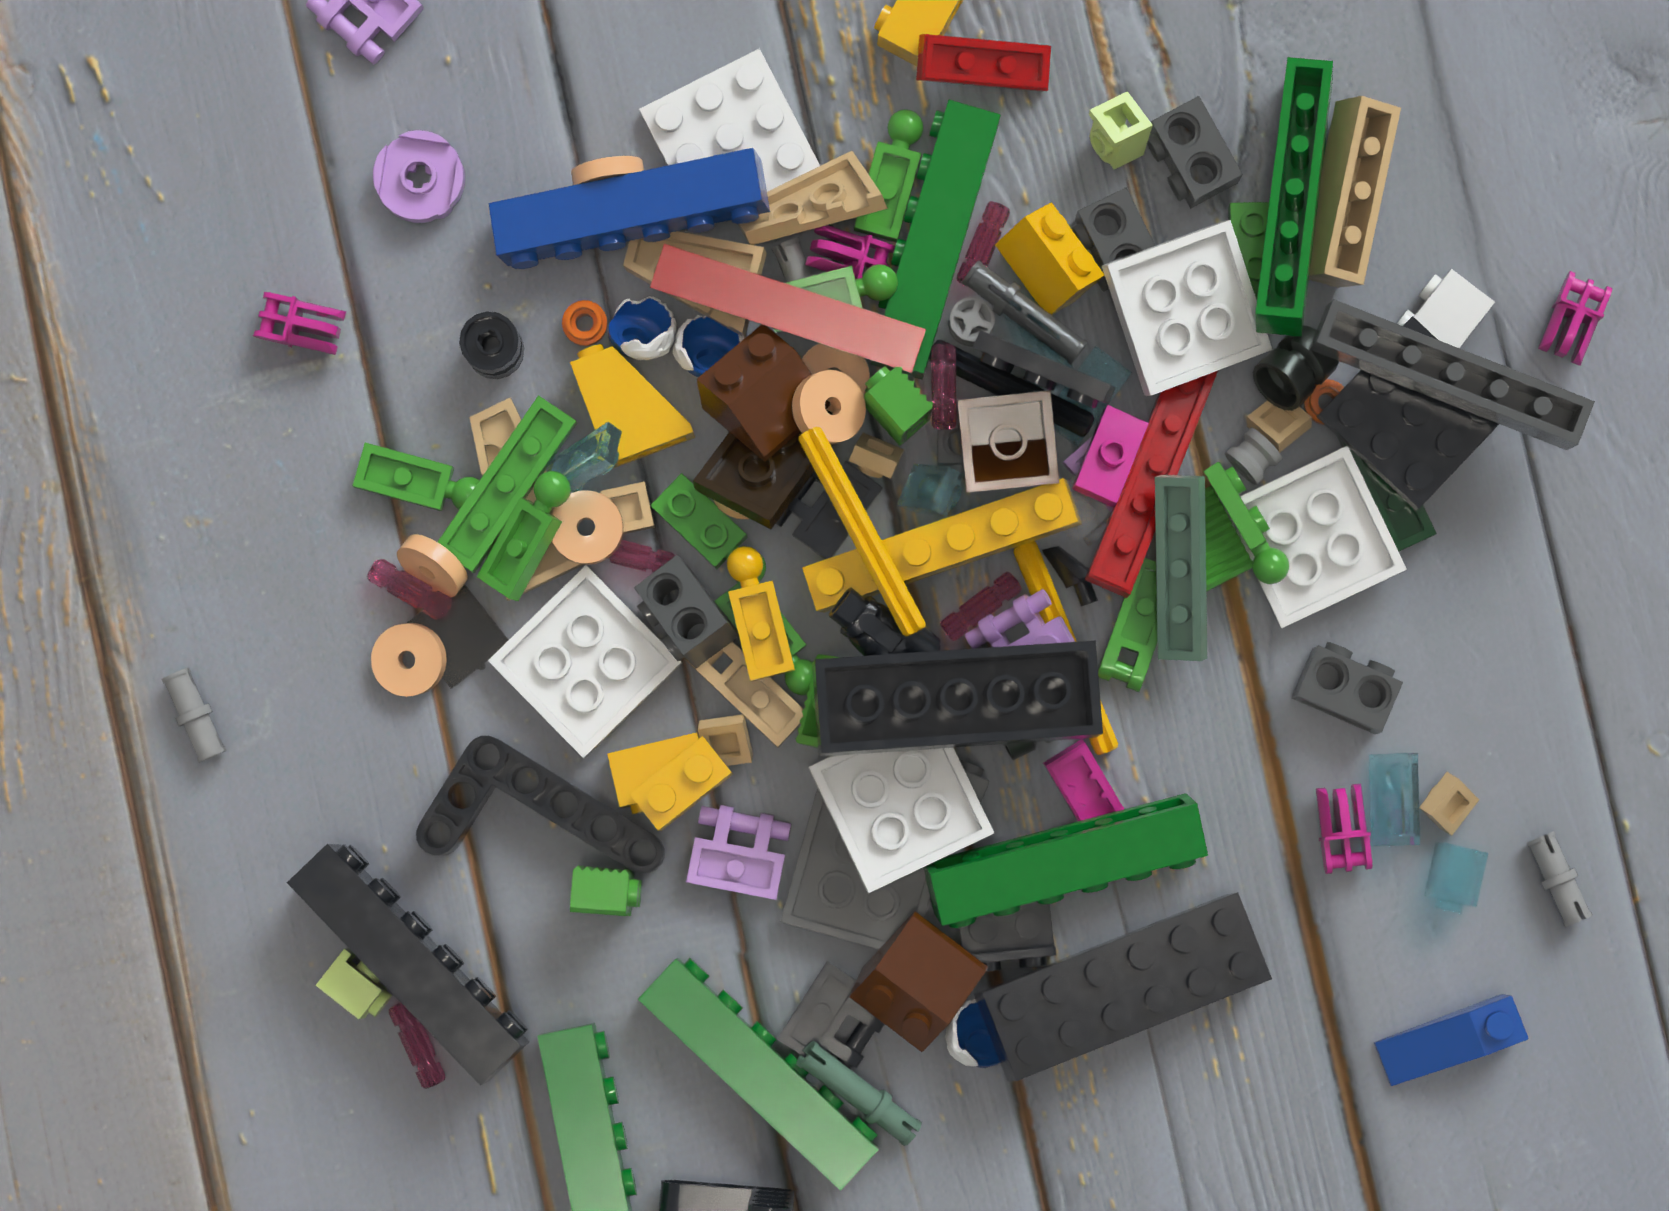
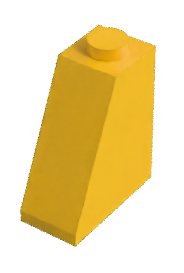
(628, 401)

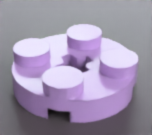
(404, 155)

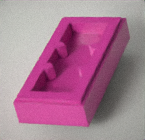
(1110, 456)
(1082, 782)

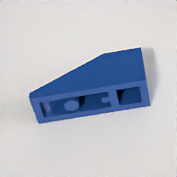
(1452, 1039)

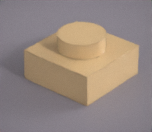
(1279, 425)
(875, 456)
(633, 506)
(728, 738)
(1449, 803)

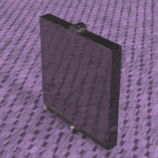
(467, 635)

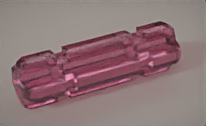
(985, 238)
(943, 386)
(640, 556)
(409, 589)
(980, 606)
(417, 1046)

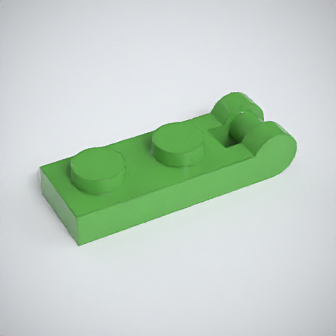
(1134, 630)

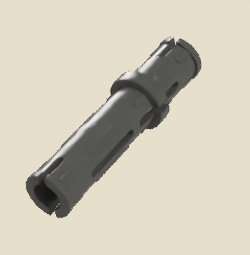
(982, 278)

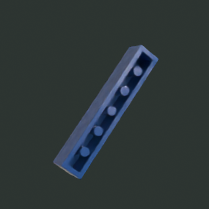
(629, 208)

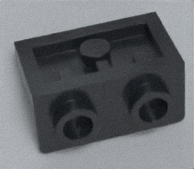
(1019, 936)

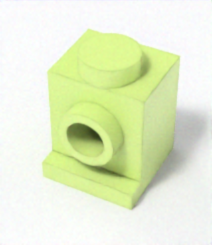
(1112, 137)
(354, 986)

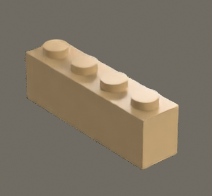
(1352, 189)

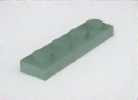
(1181, 567)

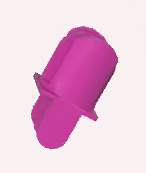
(851, 256)
(1576, 314)
(296, 322)
(1343, 829)

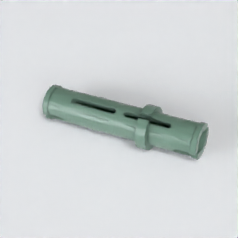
(873, 1104)

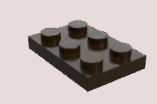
(751, 485)

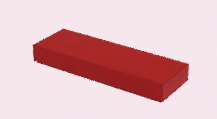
(983, 62)

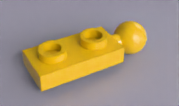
(758, 617)

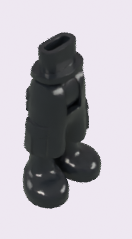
(873, 628)

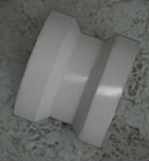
(974, 313)
(1253, 456)

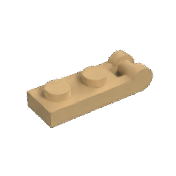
(760, 701)

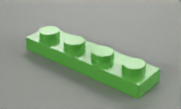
(505, 481)

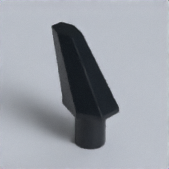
(1071, 573)

